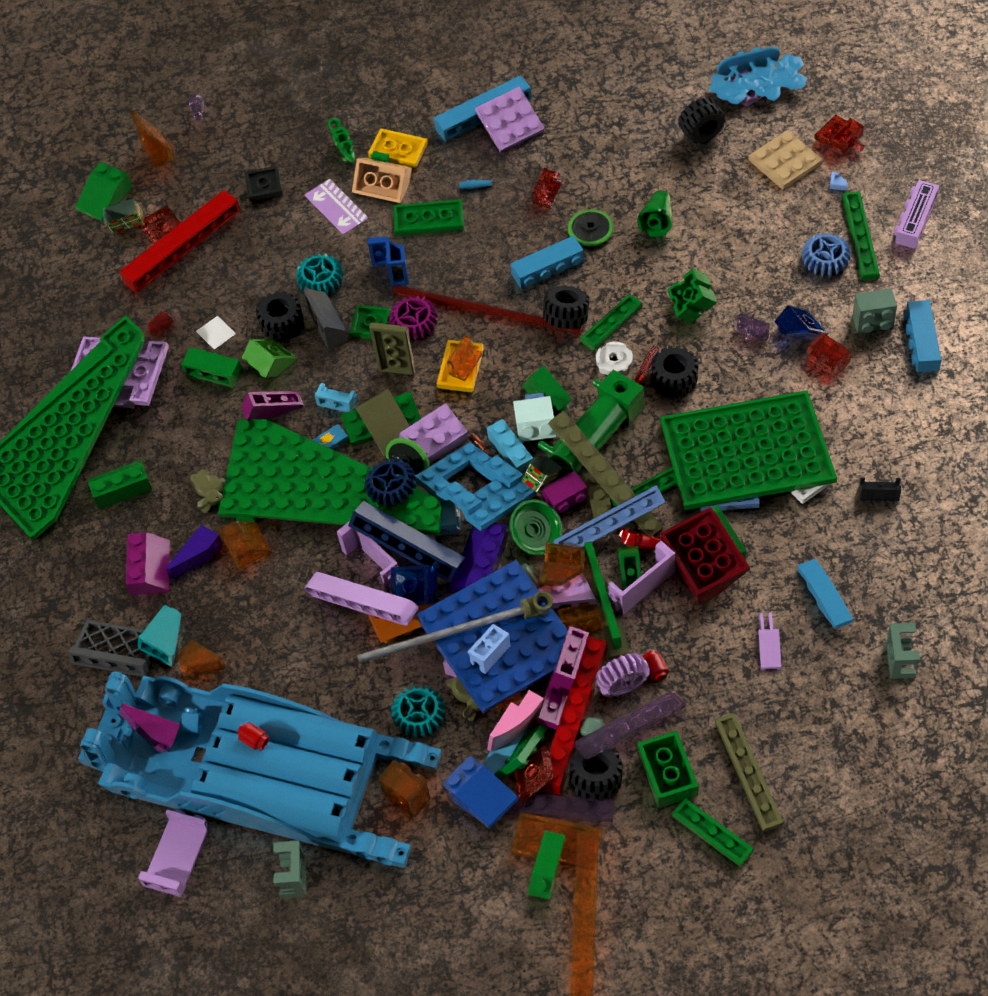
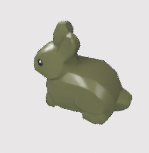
(208, 487)
(462, 695)

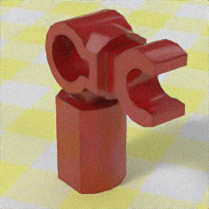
(632, 538)

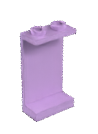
(351, 539)
(633, 594)
(176, 853)

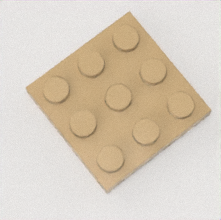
(785, 159)

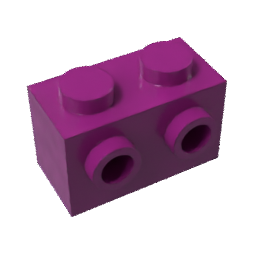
(565, 492)

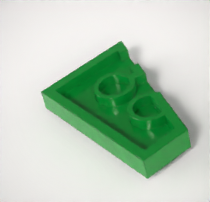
(524, 750)

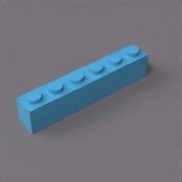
(465, 117)

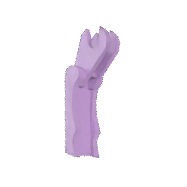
(769, 645)

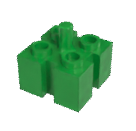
(692, 295)

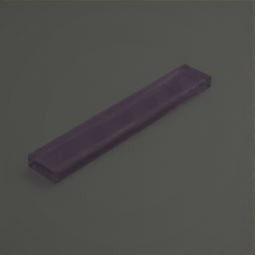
(629, 724)

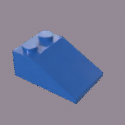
(479, 792)

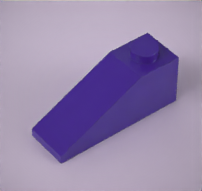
(197, 550)

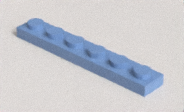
(613, 519)

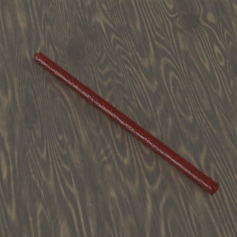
(478, 307)

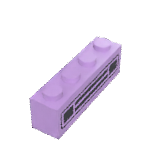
(916, 214)

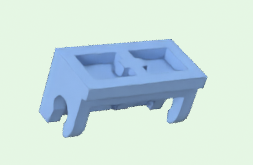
(489, 648)

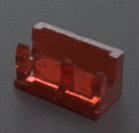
(546, 188)

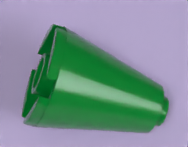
(656, 215)

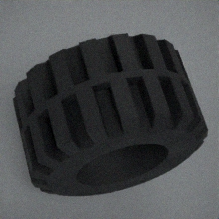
(701, 120)
(566, 307)
(281, 326)
(674, 359)
(599, 785)

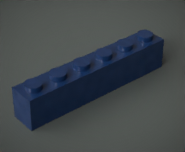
(405, 540)

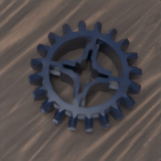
(386, 478)

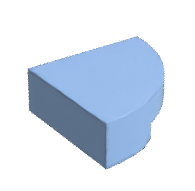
(838, 182)

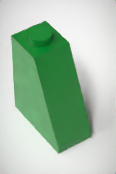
(544, 382)

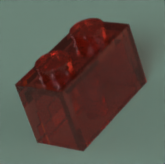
(828, 354)

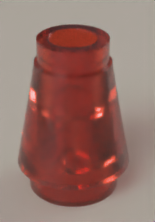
(160, 321)

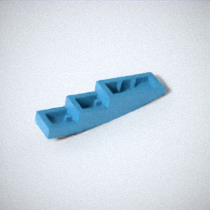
(825, 593)

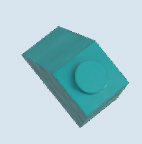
(162, 635)

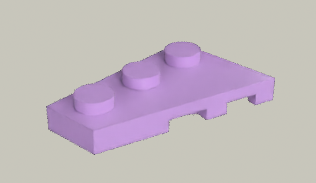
(572, 592)

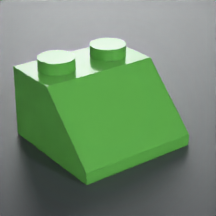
(268, 357)

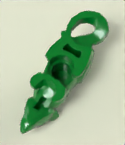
(342, 140)

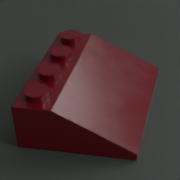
(705, 555)

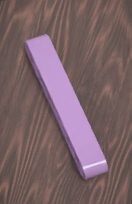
(361, 598)

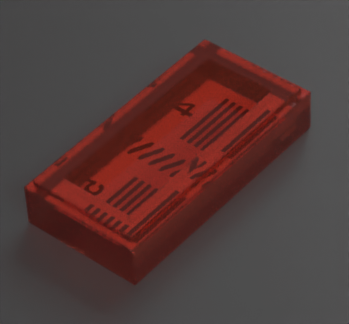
(646, 364)

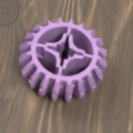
(622, 675)

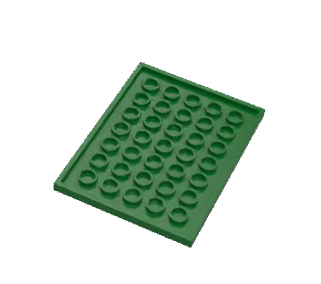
(747, 450)

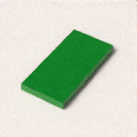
(428, 217)

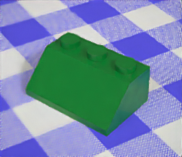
(119, 484)

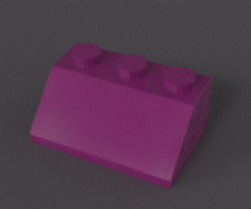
(147, 564)

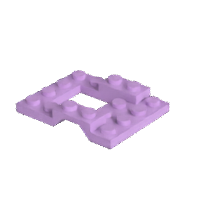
(143, 375)

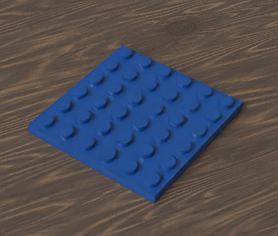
(533, 641)

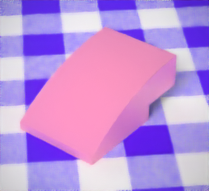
(515, 721)

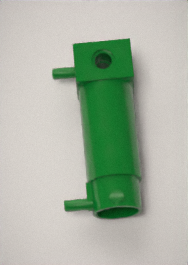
(617, 403)

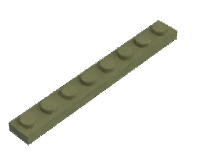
(600, 469)

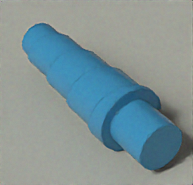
(472, 184)

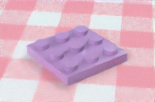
(509, 119)

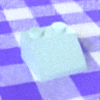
(533, 418)

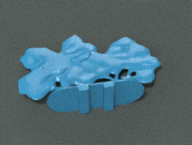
(762, 79)

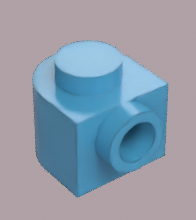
(191, 721)

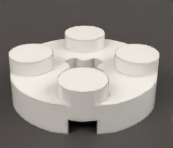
(612, 349)

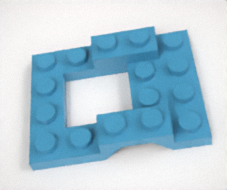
(489, 502)

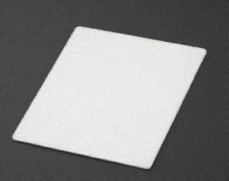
(215, 332)

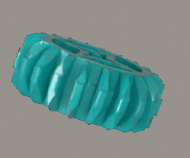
(318, 272)
(416, 700)

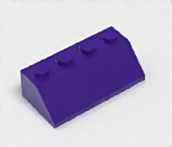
(481, 554)

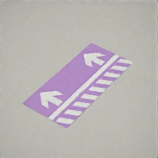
(336, 206)

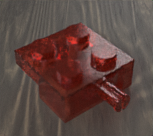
(841, 134)

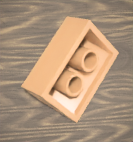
(381, 179)

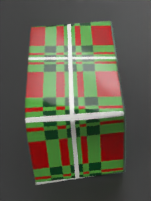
(119, 218)
(541, 473)

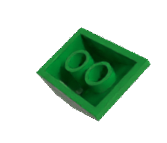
(103, 189)

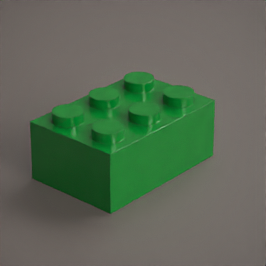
(667, 769)

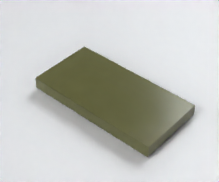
(392, 348)

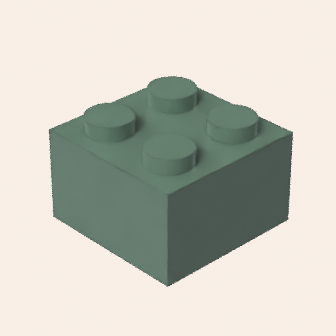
(874, 310)

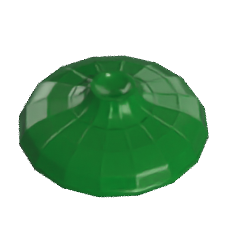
(534, 525)

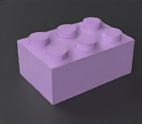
(437, 433)

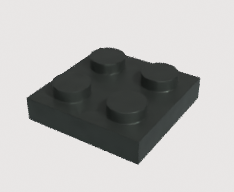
(263, 183)

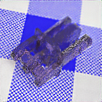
(752, 327)

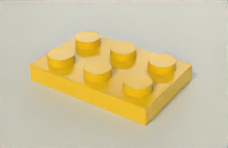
(401, 147)
(449, 382)

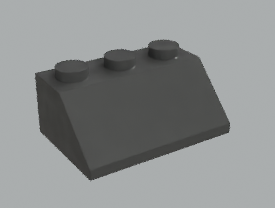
(326, 318)

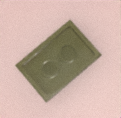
(383, 419)

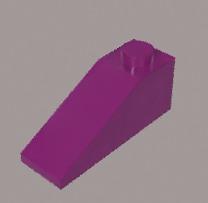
(270, 404)
(152, 728)

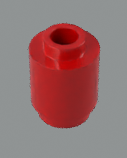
(657, 666)
(253, 736)

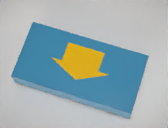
(332, 438)

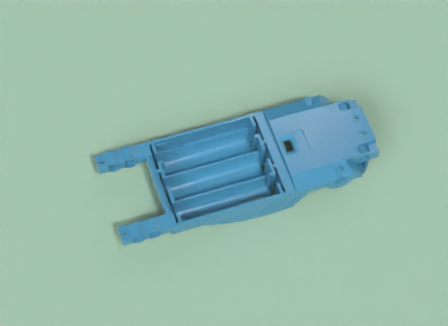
(276, 790)

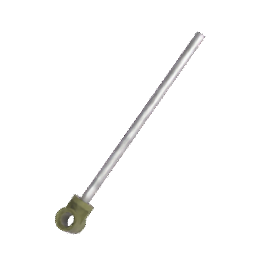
(528, 607)

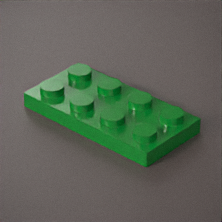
(357, 430)

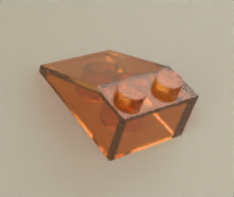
(152, 140)

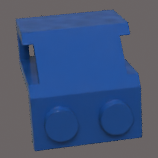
(387, 252)

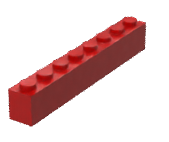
(179, 241)
(574, 713)

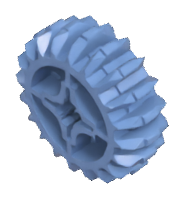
(827, 249)

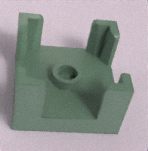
(899, 651)
(297, 869)

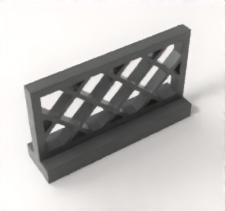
(110, 659)

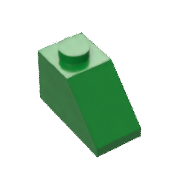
(629, 565)

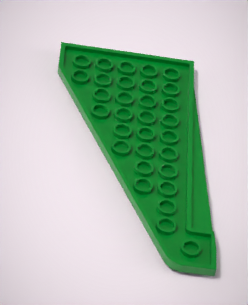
(55, 438)
(297, 479)

